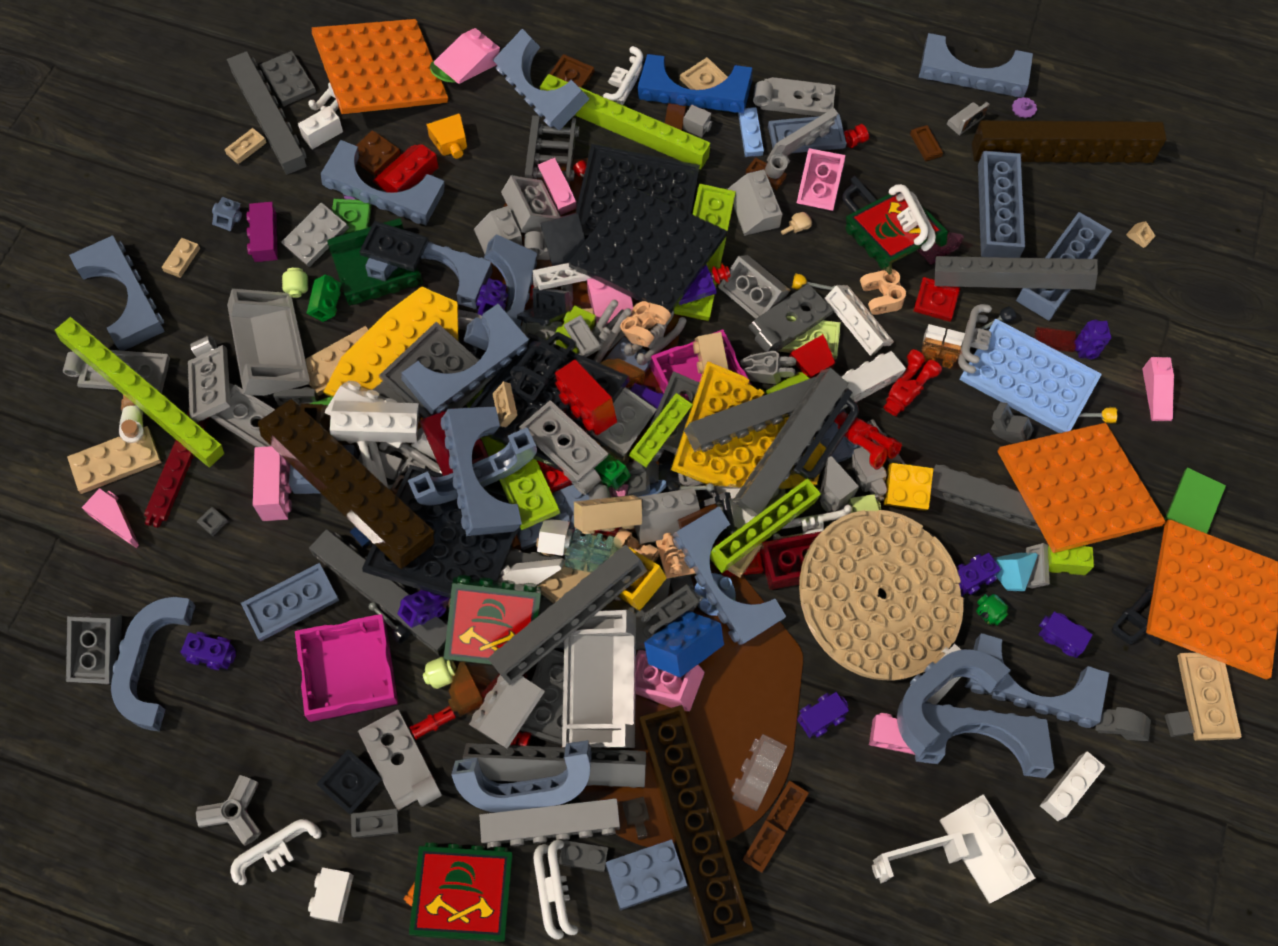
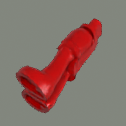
(905, 389)
(861, 434)

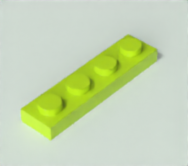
(660, 430)

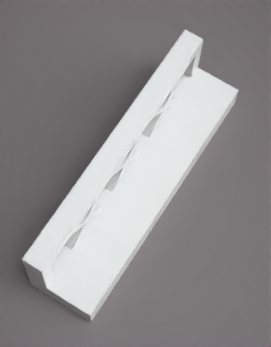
(557, 276)
(858, 319)

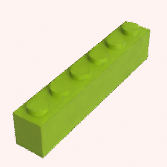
(764, 525)

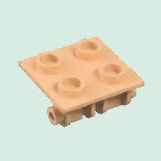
(672, 558)

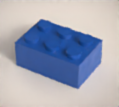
(684, 643)

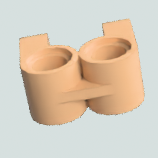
(880, 280)
(644, 317)
(625, 537)

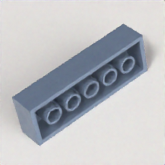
(1001, 205)
(1079, 241)

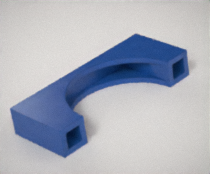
(727, 96)

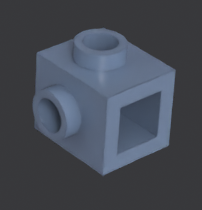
(225, 210)

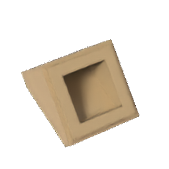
(1141, 234)

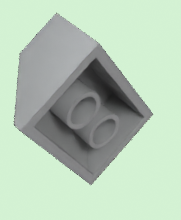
(529, 203)
(755, 203)
(753, 287)
(662, 512)
(506, 709)

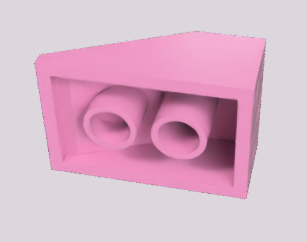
(468, 56)
(821, 179)
(601, 296)
(666, 687)

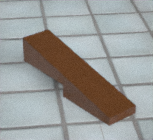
(775, 826)

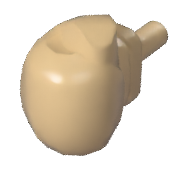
(798, 223)

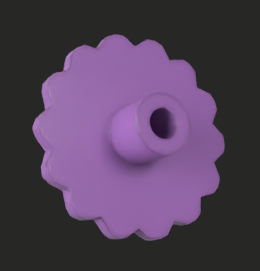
(1024, 107)

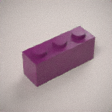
(262, 232)

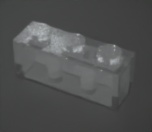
(758, 771)

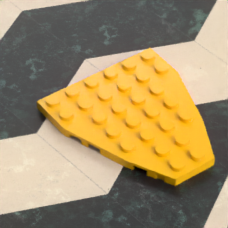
(392, 336)
(733, 462)

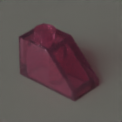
(953, 242)

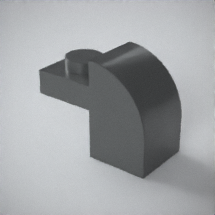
(1010, 427)
(641, 477)
(1125, 721)

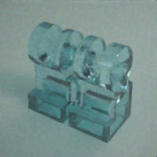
(581, 552)

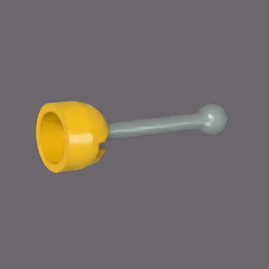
(800, 281)
(1108, 415)

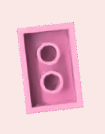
(271, 484)

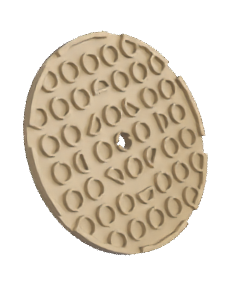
(874, 634)

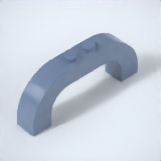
(513, 457)
(132, 656)
(962, 663)
(525, 794)

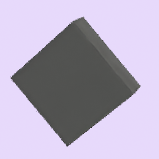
(212, 521)
(1179, 724)

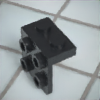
(548, 306)

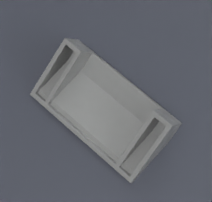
(266, 341)
(601, 681)

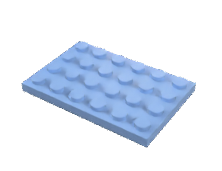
(1032, 378)

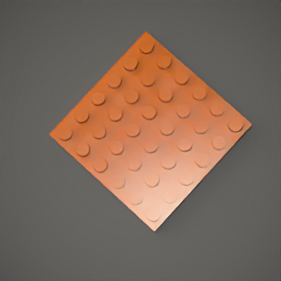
(378, 66)
(1080, 487)
(1215, 599)

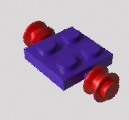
(703, 284)

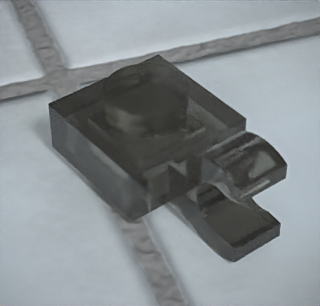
(636, 814)

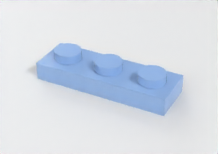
(751, 132)

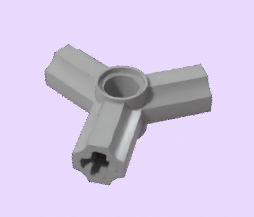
(219, 813)

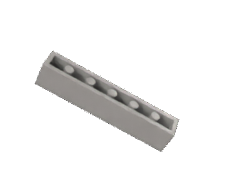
(549, 822)

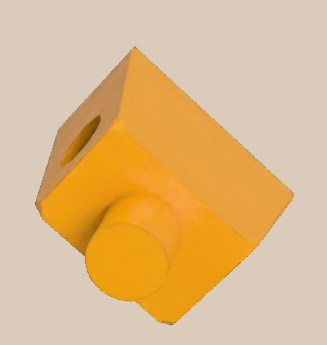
(448, 136)

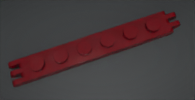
(170, 482)

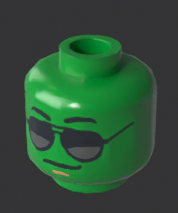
(992, 609)

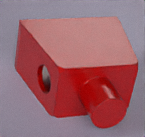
(813, 357)

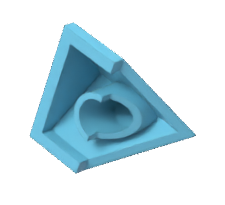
(1015, 570)

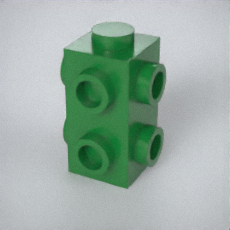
(324, 298)
(612, 472)

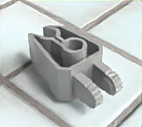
(767, 367)
(868, 477)

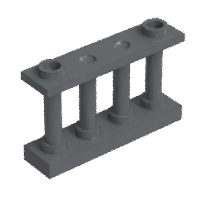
(537, 143)

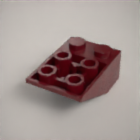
(436, 438)

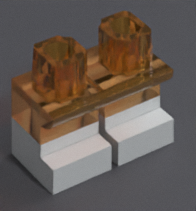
(948, 350)

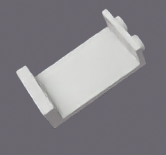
(953, 846)

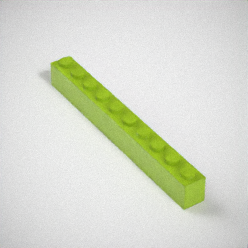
(638, 126)
(139, 392)

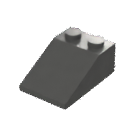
(92, 646)

